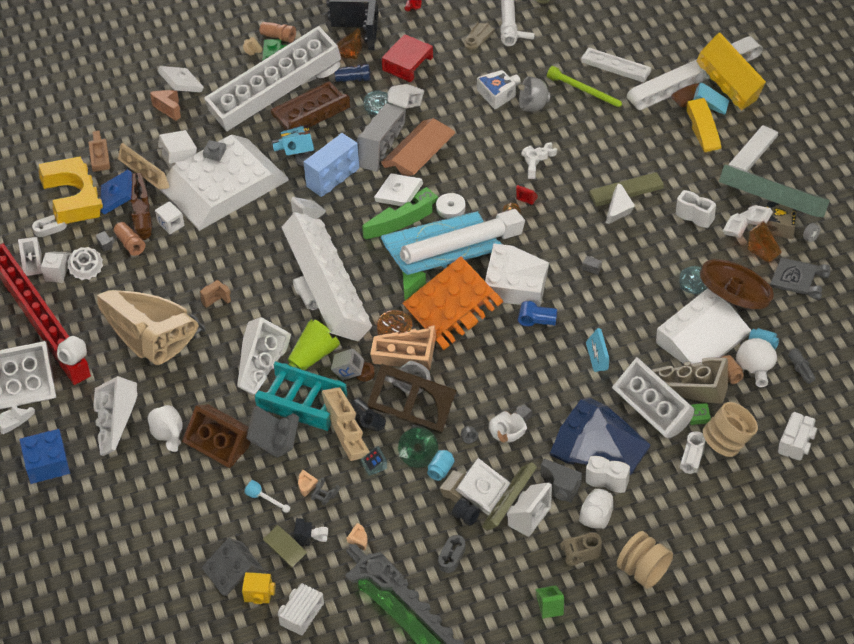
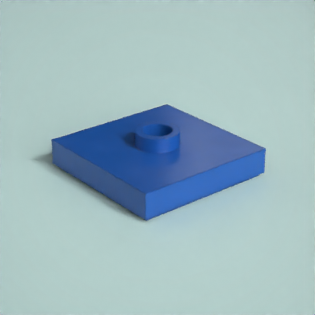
(116, 191)

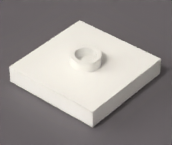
(180, 79)
(398, 189)
(482, 486)

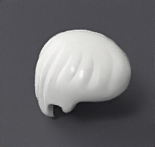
(756, 355)

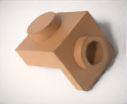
(215, 292)

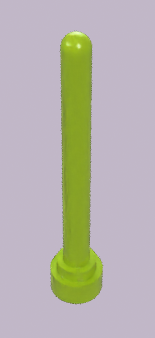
(555, 74)

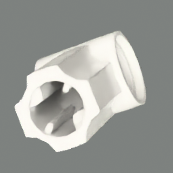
(302, 289)
(693, 452)

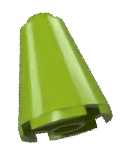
(312, 345)

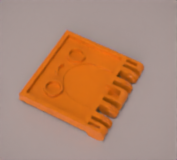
(451, 300)

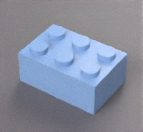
(331, 164)

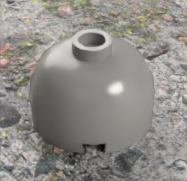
(534, 94)

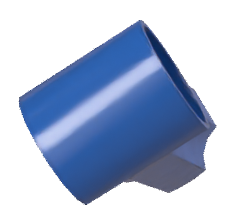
(531, 314)

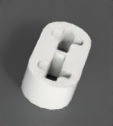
(49, 226)

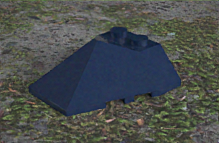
(598, 431)

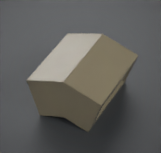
(450, 484)

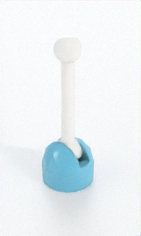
(254, 490)

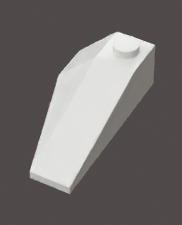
(261, 347)

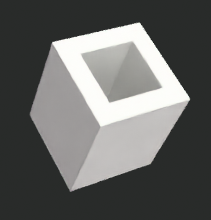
(169, 217)

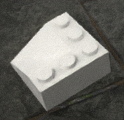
(516, 275)

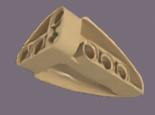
(148, 323)

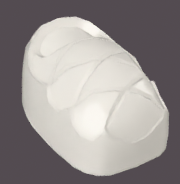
(597, 509)

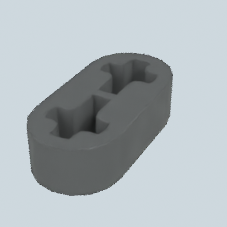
(455, 555)

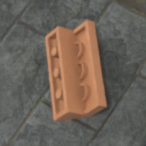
(418, 147)

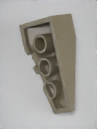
(698, 381)

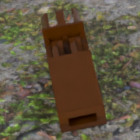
(141, 218)

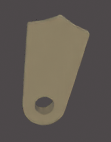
(478, 35)

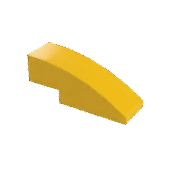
(703, 124)

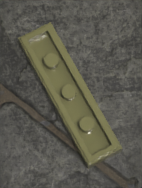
(633, 187)
(509, 496)

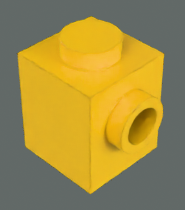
(258, 588)

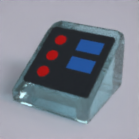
(374, 461)

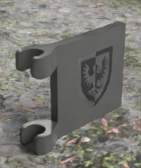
(798, 277)

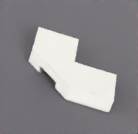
(738, 222)

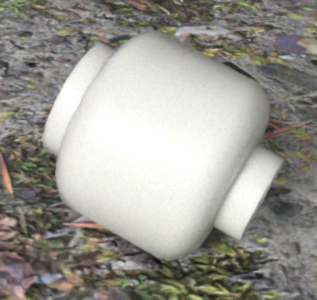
(71, 350)

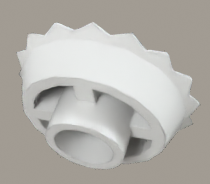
(84, 263)

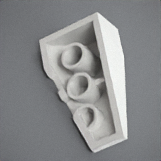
(114, 405)

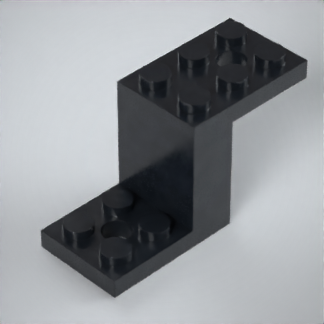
(356, 14)

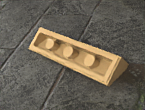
(141, 165)

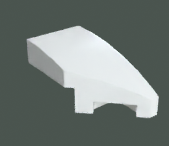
(13, 418)

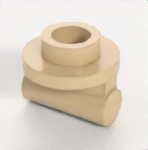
(252, 46)

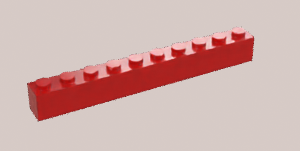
(38, 313)

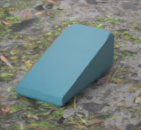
(713, 99)

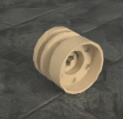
(730, 429)
(644, 559)

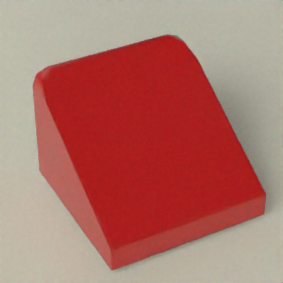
(525, 195)

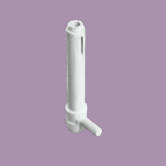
(508, 28)

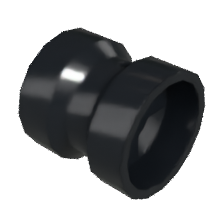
(466, 512)

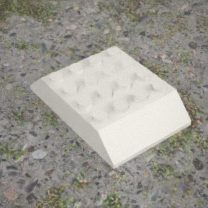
(214, 188)

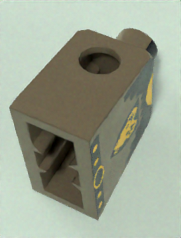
(781, 220)

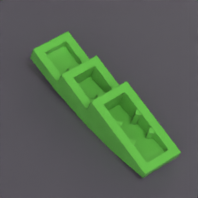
(394, 220)

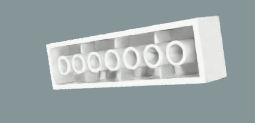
(272, 78)
(326, 277)

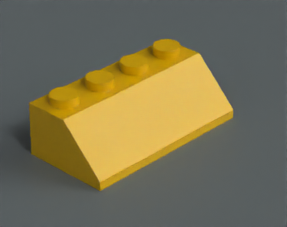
(731, 72)

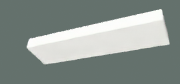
(616, 64)
(754, 148)

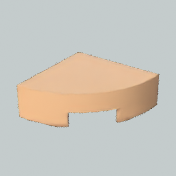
(306, 483)
(358, 536)

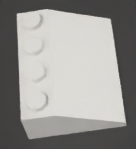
(702, 329)
(26, 375)

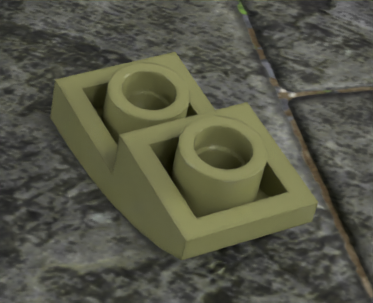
(284, 546)

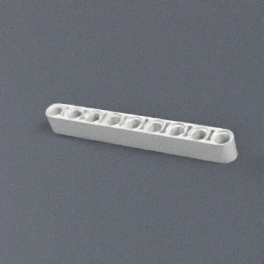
(688, 74)

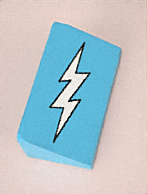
(598, 351)

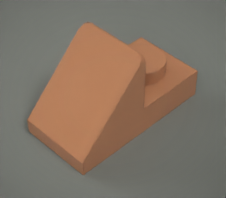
(166, 102)

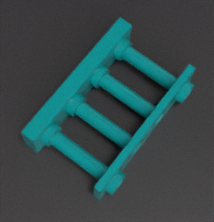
(286, 406)

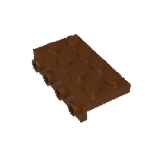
(311, 107)

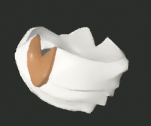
(507, 427)

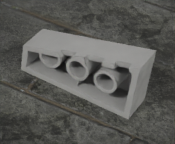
(379, 136)

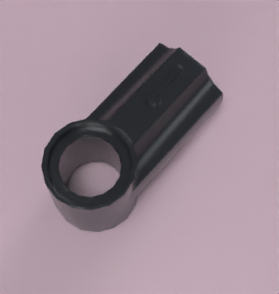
(368, 417)

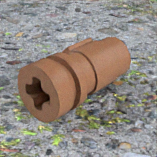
(284, 32)
(129, 238)

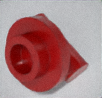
(415, 4)

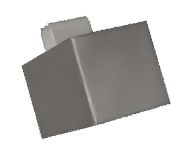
(104, 241)
(591, 265)
(524, 412)

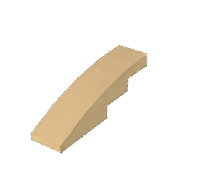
(344, 423)

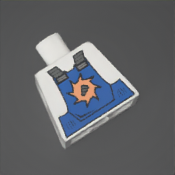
(497, 87)

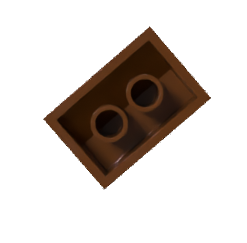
(217, 435)

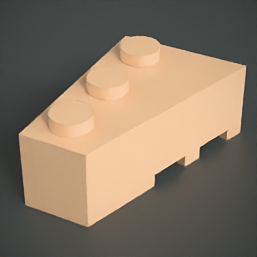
(400, 348)

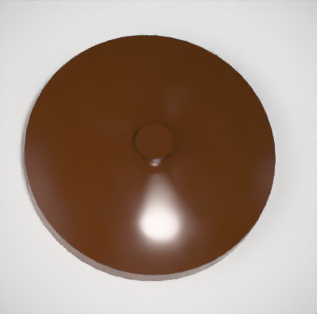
(736, 284)

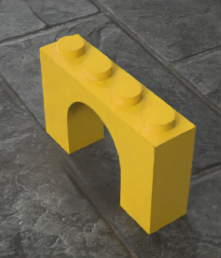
(72, 173)

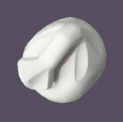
(166, 425)

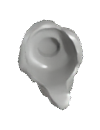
(413, 368)

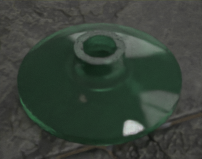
(410, 439)

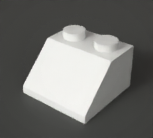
(530, 508)

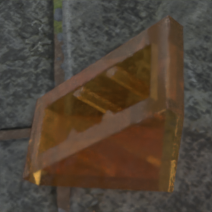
(350, 45)
(763, 243)

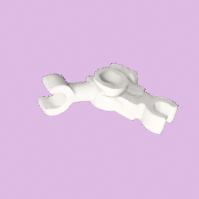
(533, 157)

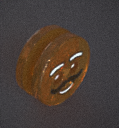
(393, 322)

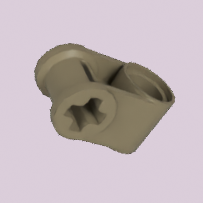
(581, 549)

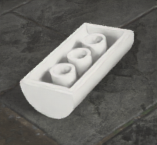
(654, 399)

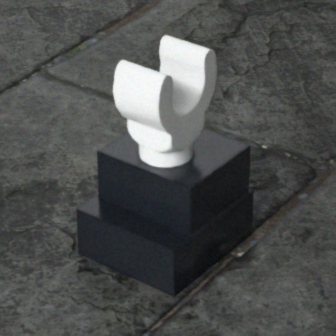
(303, 532)

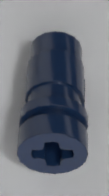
(353, 73)

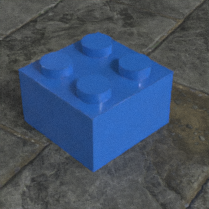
(44, 456)

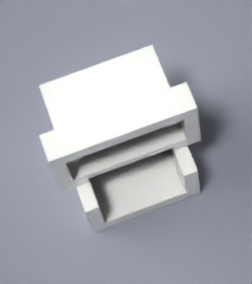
(176, 147)

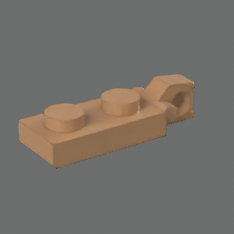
(99, 153)

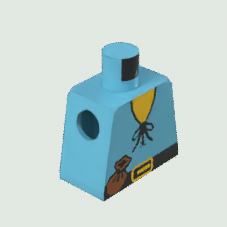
(299, 138)

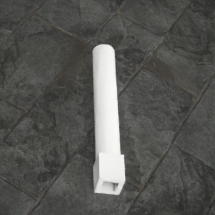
(505, 225)

